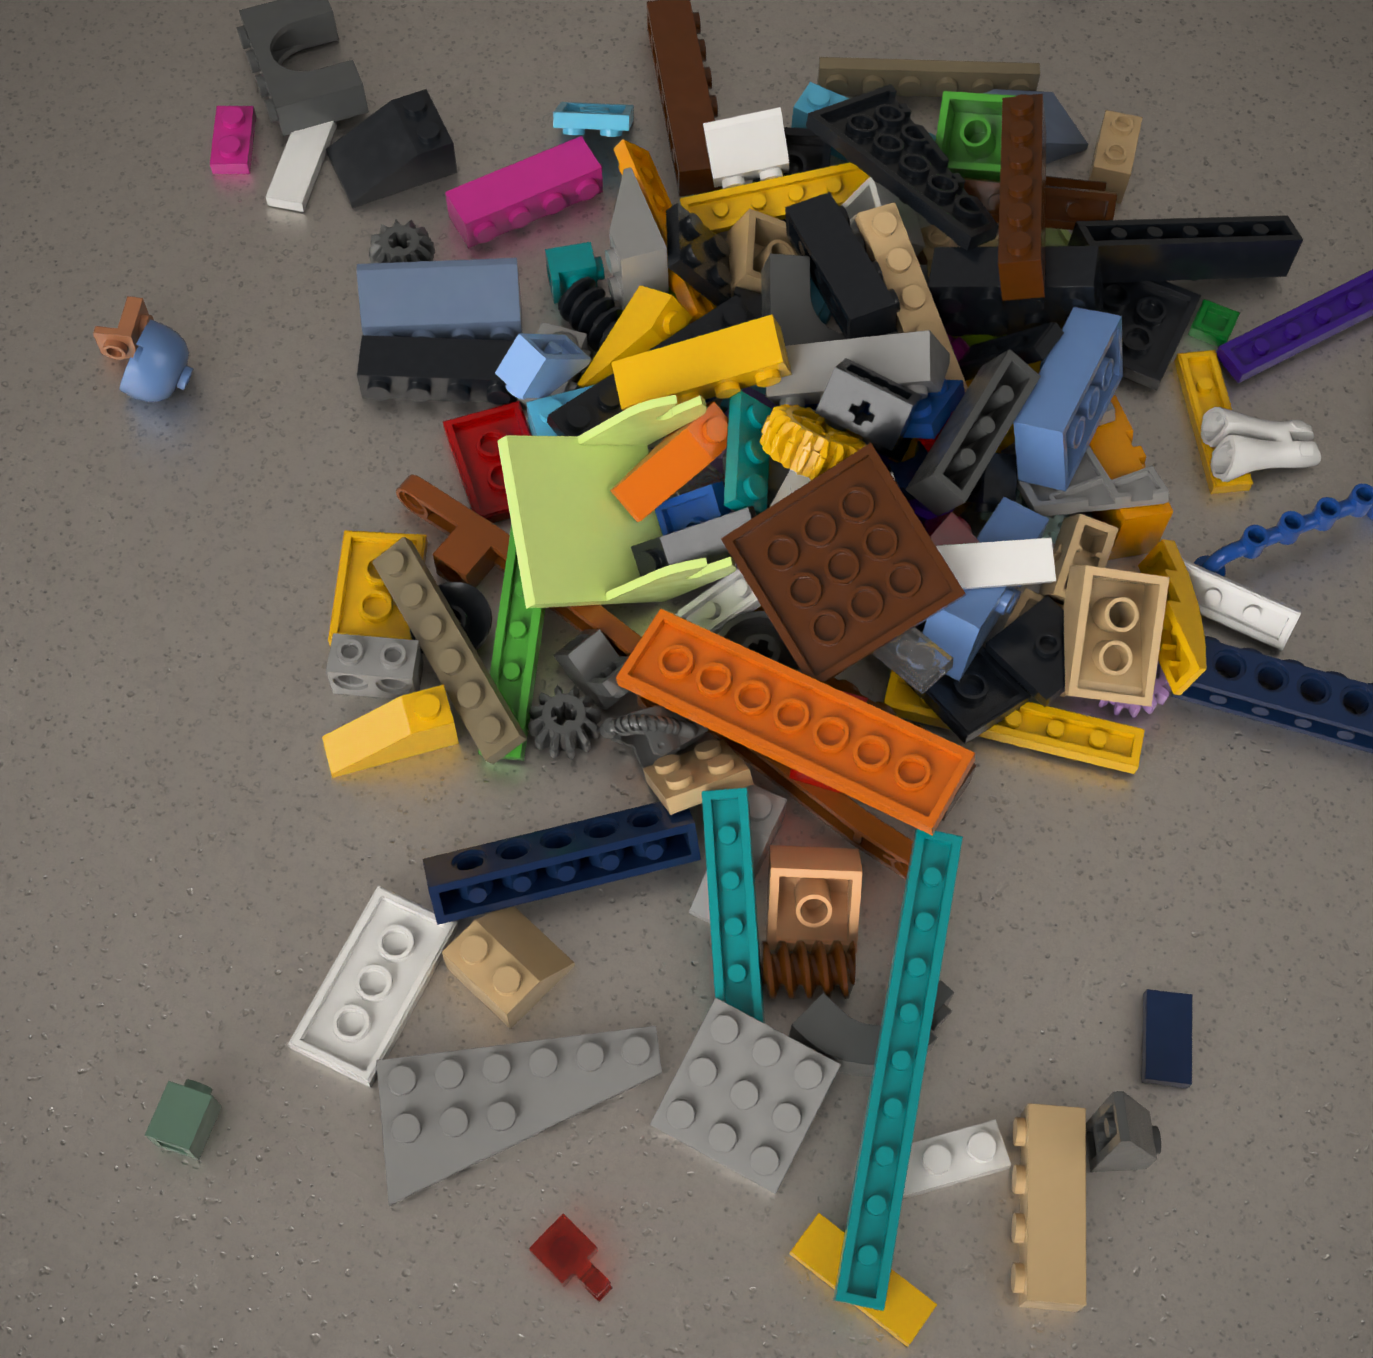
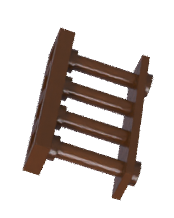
(1066, 200)

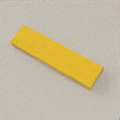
(1202, 390)

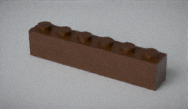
(683, 90)
(1022, 198)

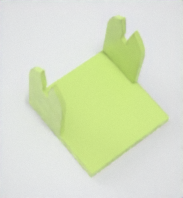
(574, 531)

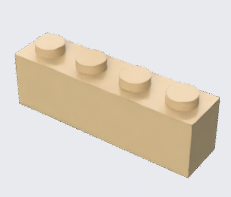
(1051, 1208)

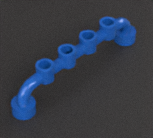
(1290, 527)

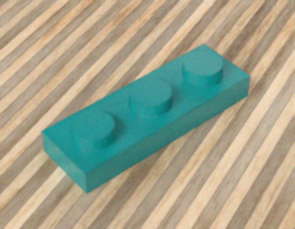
(745, 459)

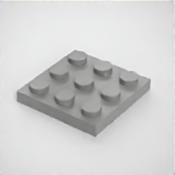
(745, 1095)

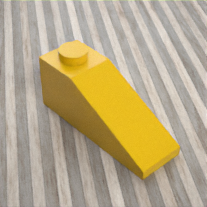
(642, 325)
(392, 732)

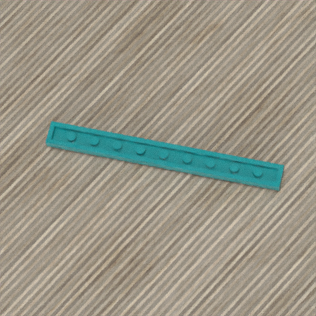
(898, 1072)

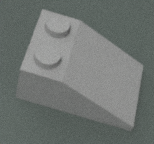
(636, 245)

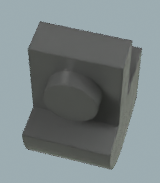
(593, 666)

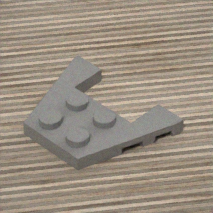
(1092, 487)

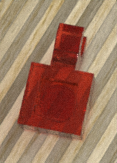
(567, 1254)

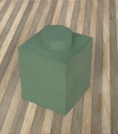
(184, 1118)

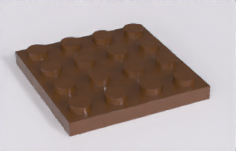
(843, 566)

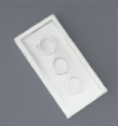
(373, 986)

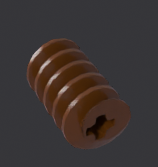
(808, 969)

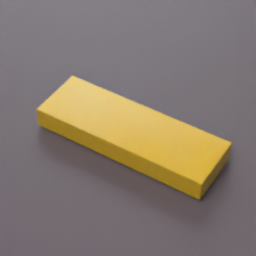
(905, 1305)

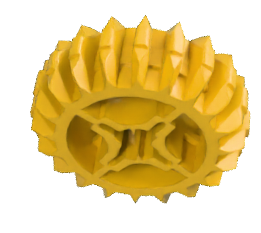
(805, 441)

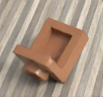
(122, 341)

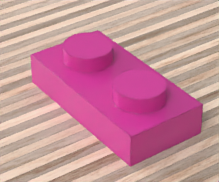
(233, 140)

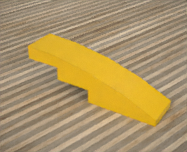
(1183, 638)

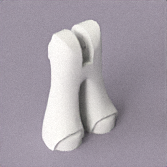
(1256, 444)

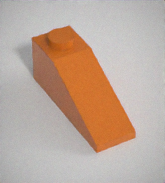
(673, 463)

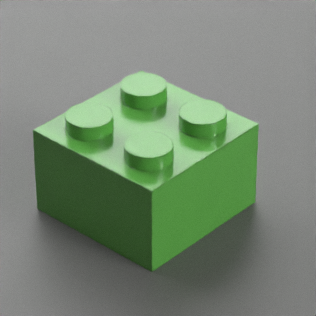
(971, 133)

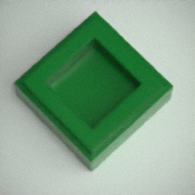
(1213, 323)

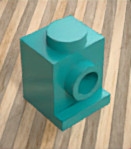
(569, 264)

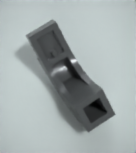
(851, 1042)

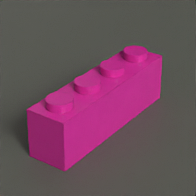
(524, 192)

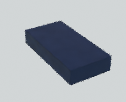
(1167, 1038)

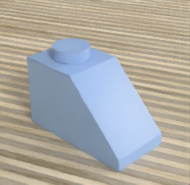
(540, 364)

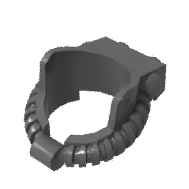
(652, 733)

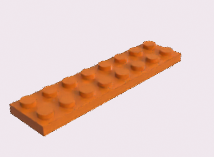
(797, 721)

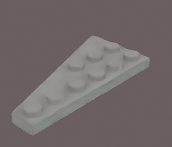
(476, 1102)

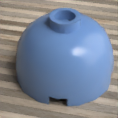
(157, 365)

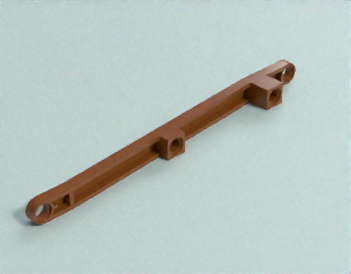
(479, 545)

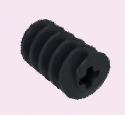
(589, 311)

